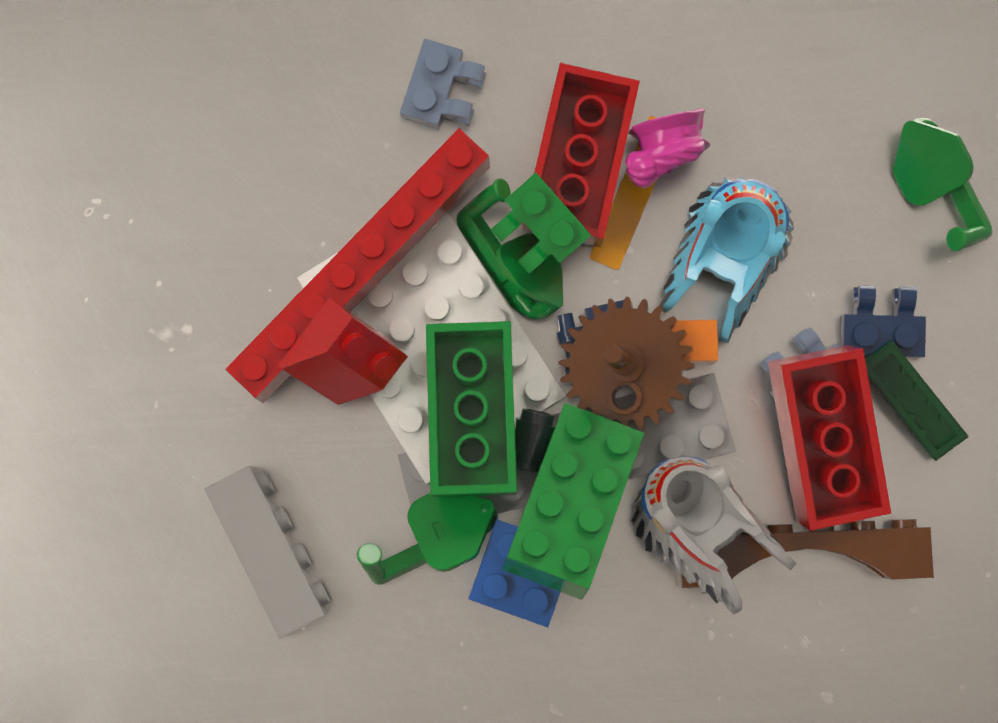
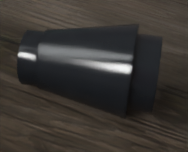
(532, 438)

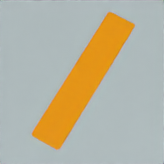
(622, 221)

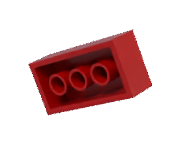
(586, 143)
(829, 437)

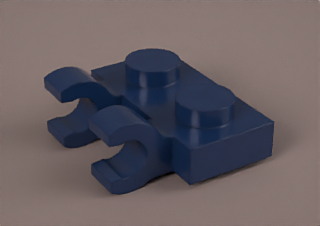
(872, 331)

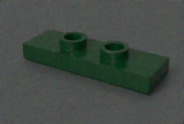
(914, 400)

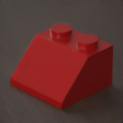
(342, 356)

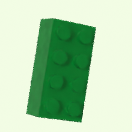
(470, 409)
(573, 501)

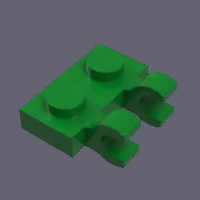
(547, 219)

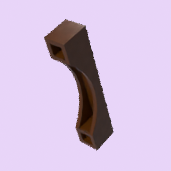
(889, 552)

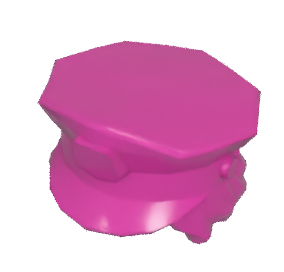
(665, 145)

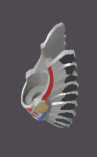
(690, 515)

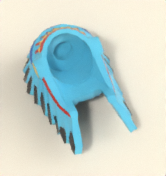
(739, 236)

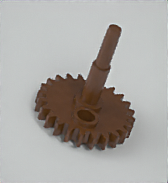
(622, 351)

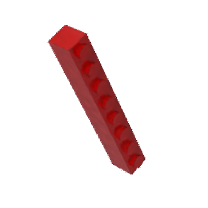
(365, 258)

